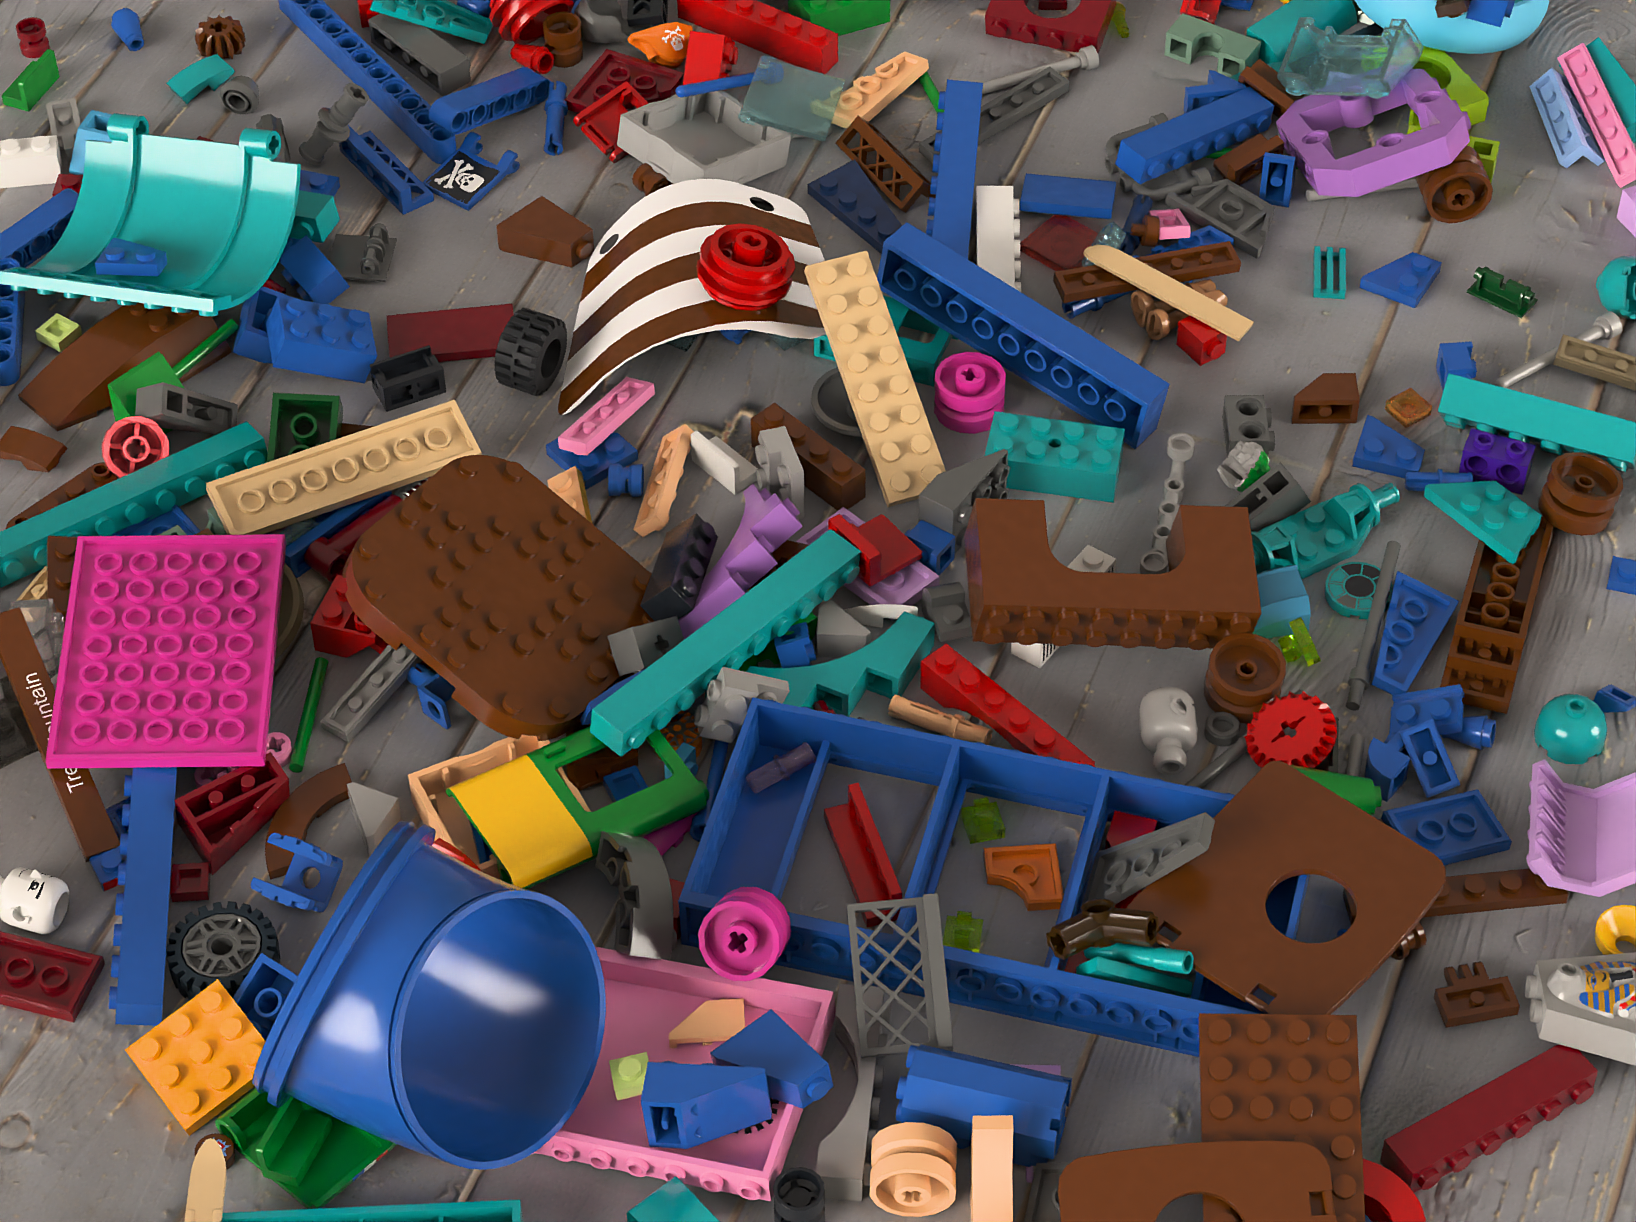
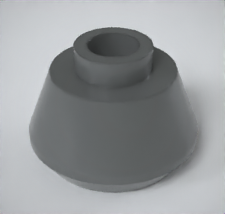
(240, 95)

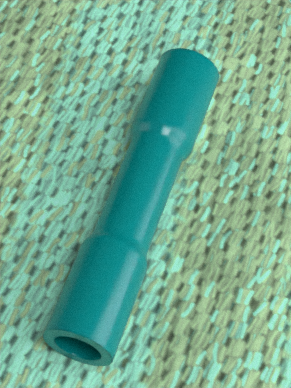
(1159, 958)

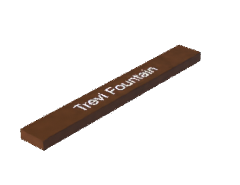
(36, 698)

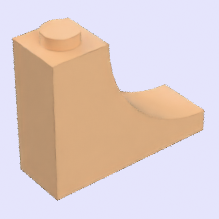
(991, 1169)

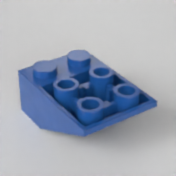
(701, 1102)

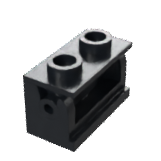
(407, 378)

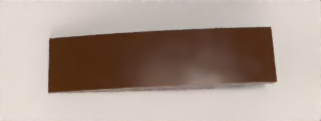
(1495, 622)

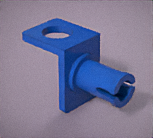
(433, 693)

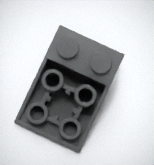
(951, 494)

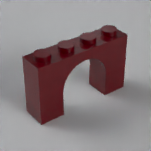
(1079, 29)

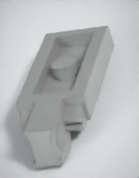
(64, 123)

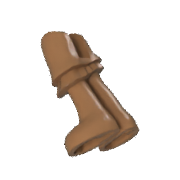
(1157, 314)

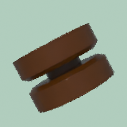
(1457, 189)
(1580, 493)
(1243, 675)

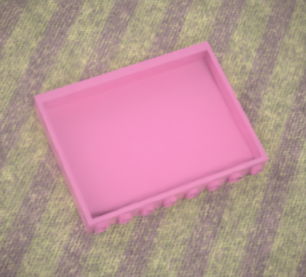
(642, 1008)

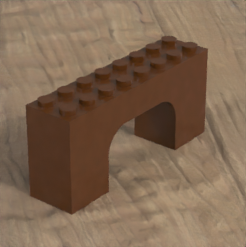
(1032, 598)

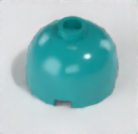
(1618, 286)
(1571, 729)

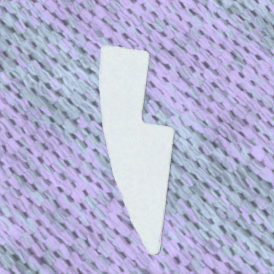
(874, 614)

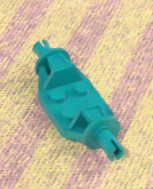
(1323, 532)

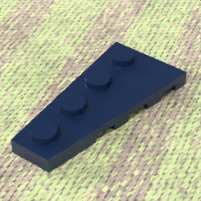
(856, 203)

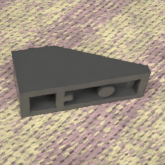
(185, 409)
(1271, 498)

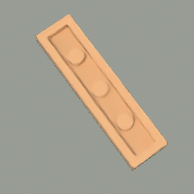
(664, 481)

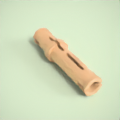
(940, 722)

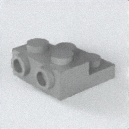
(780, 467)
(729, 701)

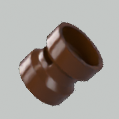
(648, 180)

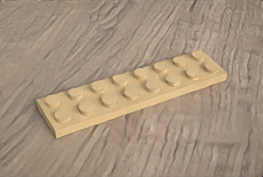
(875, 376)
(341, 471)

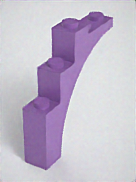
(749, 557)

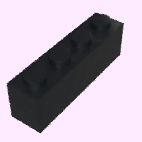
(679, 569)

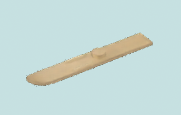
(1169, 290)
(207, 1184)

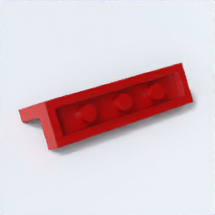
(862, 853)

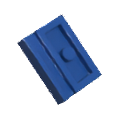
(1440, 704)

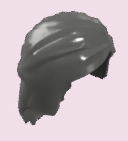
(604, 21)

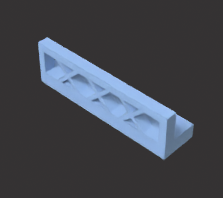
(1564, 120)

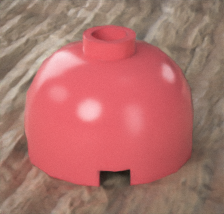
(133, 445)

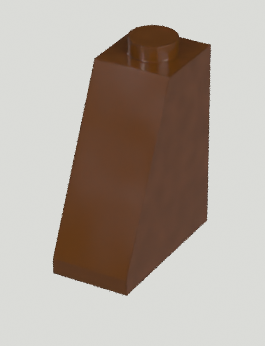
(546, 234)

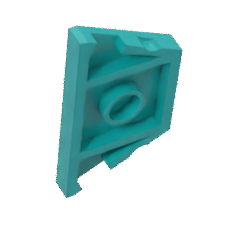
(1488, 513)

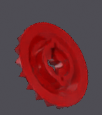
(1307, 715)

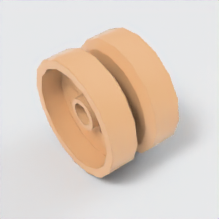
(913, 1169)

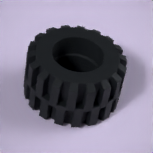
(530, 351)

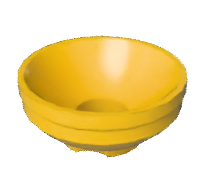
(1615, 926)

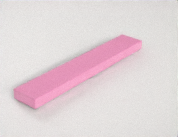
(1600, 113)

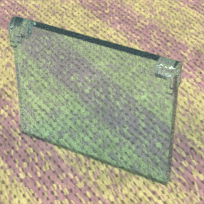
(791, 99)

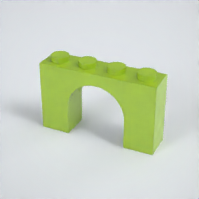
(1456, 82)

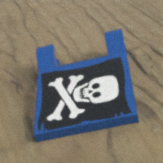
(467, 177)

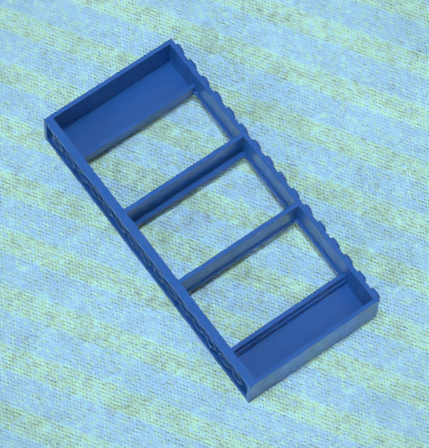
(757, 836)

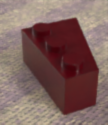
(231, 810)

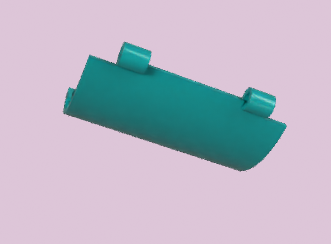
(206, 203)

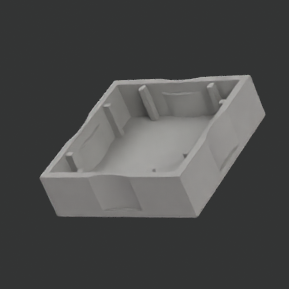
(702, 139)

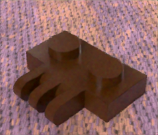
(1474, 996)

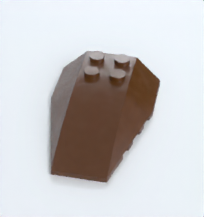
(78, 378)

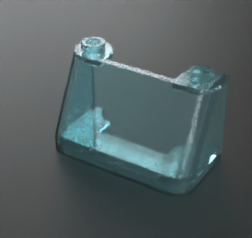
(1348, 64)

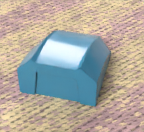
(1281, 601)

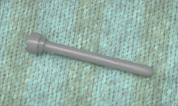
(1086, 59)
(1605, 327)

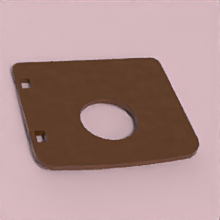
(1280, 830)
(1254, 1177)

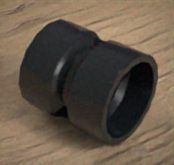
(799, 1196)

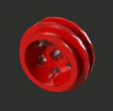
(523, 19)
(745, 267)

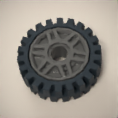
(219, 946)

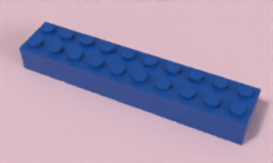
(1021, 334)

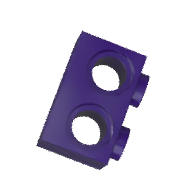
(1497, 459)

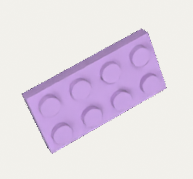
(900, 588)

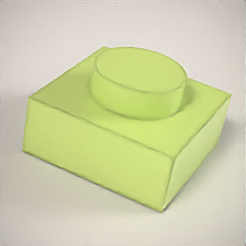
(58, 332)
(629, 1075)

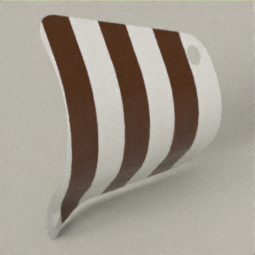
(650, 286)

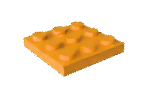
(200, 1057)

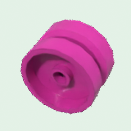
(969, 392)
(744, 934)

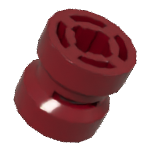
(32, 37)

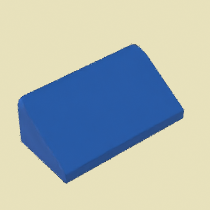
(1429, 758)

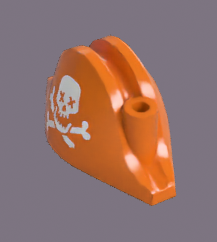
(663, 43)

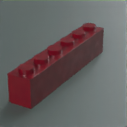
(1489, 1117)

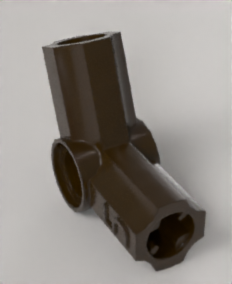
(1101, 927)

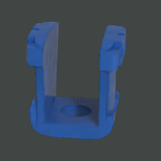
(293, 891)

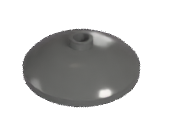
(833, 405)

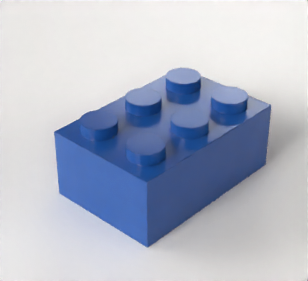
(321, 339)

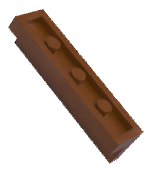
(893, 158)

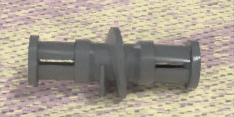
(333, 124)

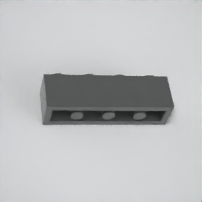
(421, 53)

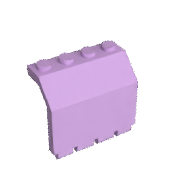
(1582, 834)

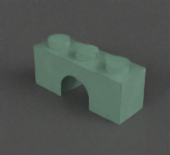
(1195, 38)

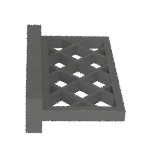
(933, 973)

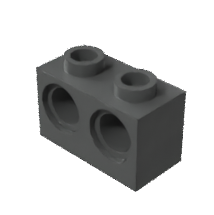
(1247, 420)

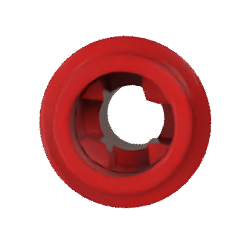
(534, 57)

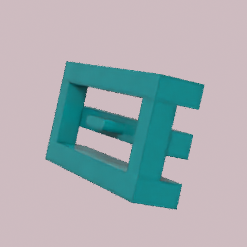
(1329, 256)

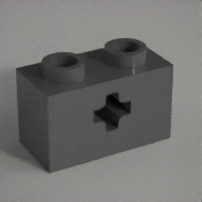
(644, 644)

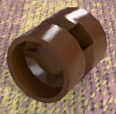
(563, 38)

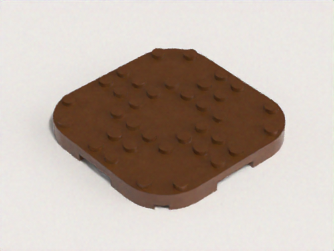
(499, 594)

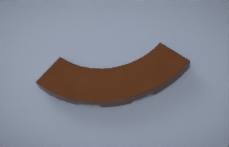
(300, 809)

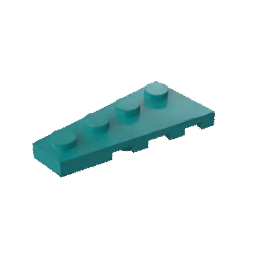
(439, 16)

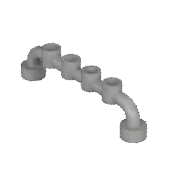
(1180, 449)

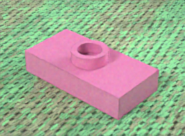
(1172, 224)

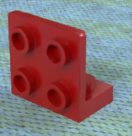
(881, 546)

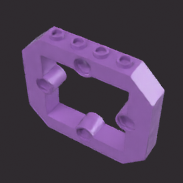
(1394, 157)

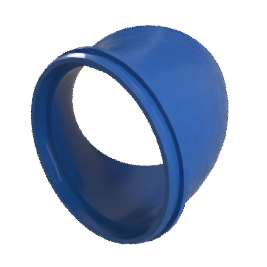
(441, 1010)

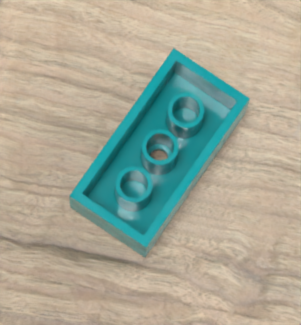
(1059, 455)

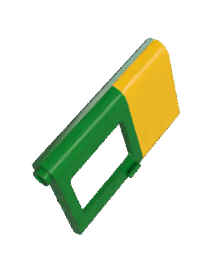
(541, 827)

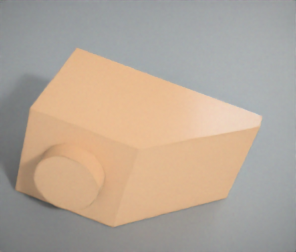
(710, 1023)

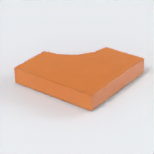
(1027, 871)

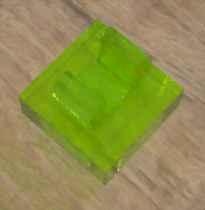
(1299, 643)
(983, 821)
(963, 932)

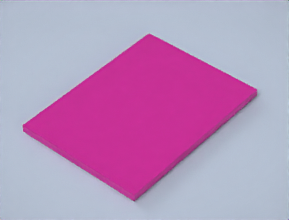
(168, 652)

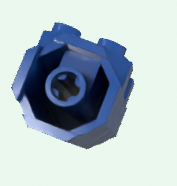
(953, 1087)

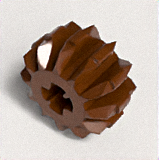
(220, 37)

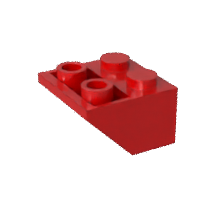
(336, 625)

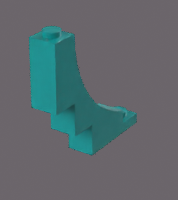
(880, 667)

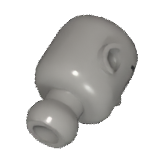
(1168, 727)

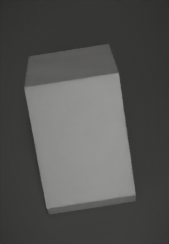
(839, 632)
(374, 813)

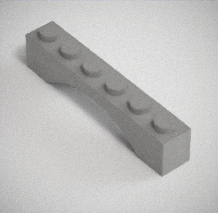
(845, 1150)

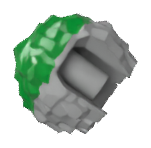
(1244, 465)

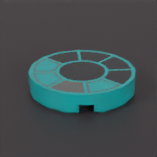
(1352, 589)

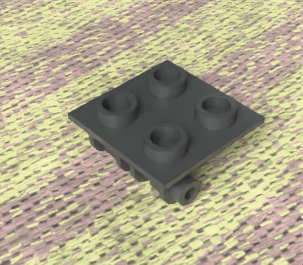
(363, 256)

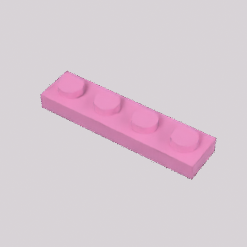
(606, 416)

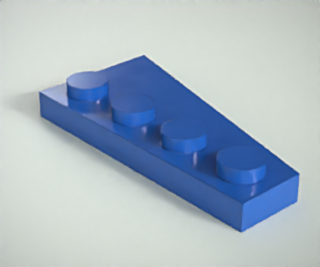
(1410, 631)

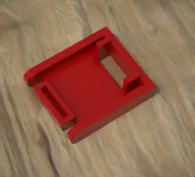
(603, 119)

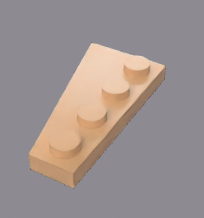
(877, 91)

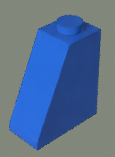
(792, 1066)

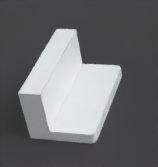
(722, 462)

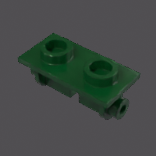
(1509, 297)

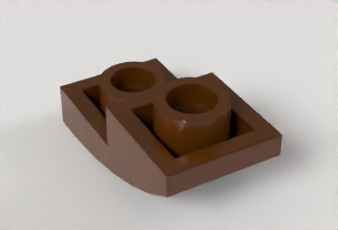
(31, 448)

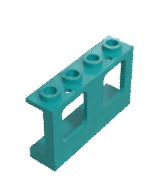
(920, 356)

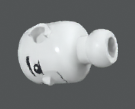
(33, 900)

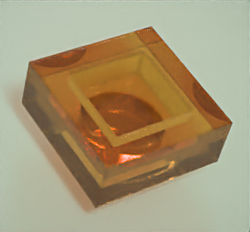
(1408, 407)

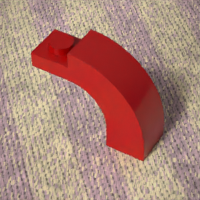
(1388, 1196)

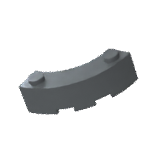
(645, 892)

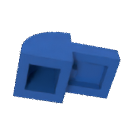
(1388, 763)

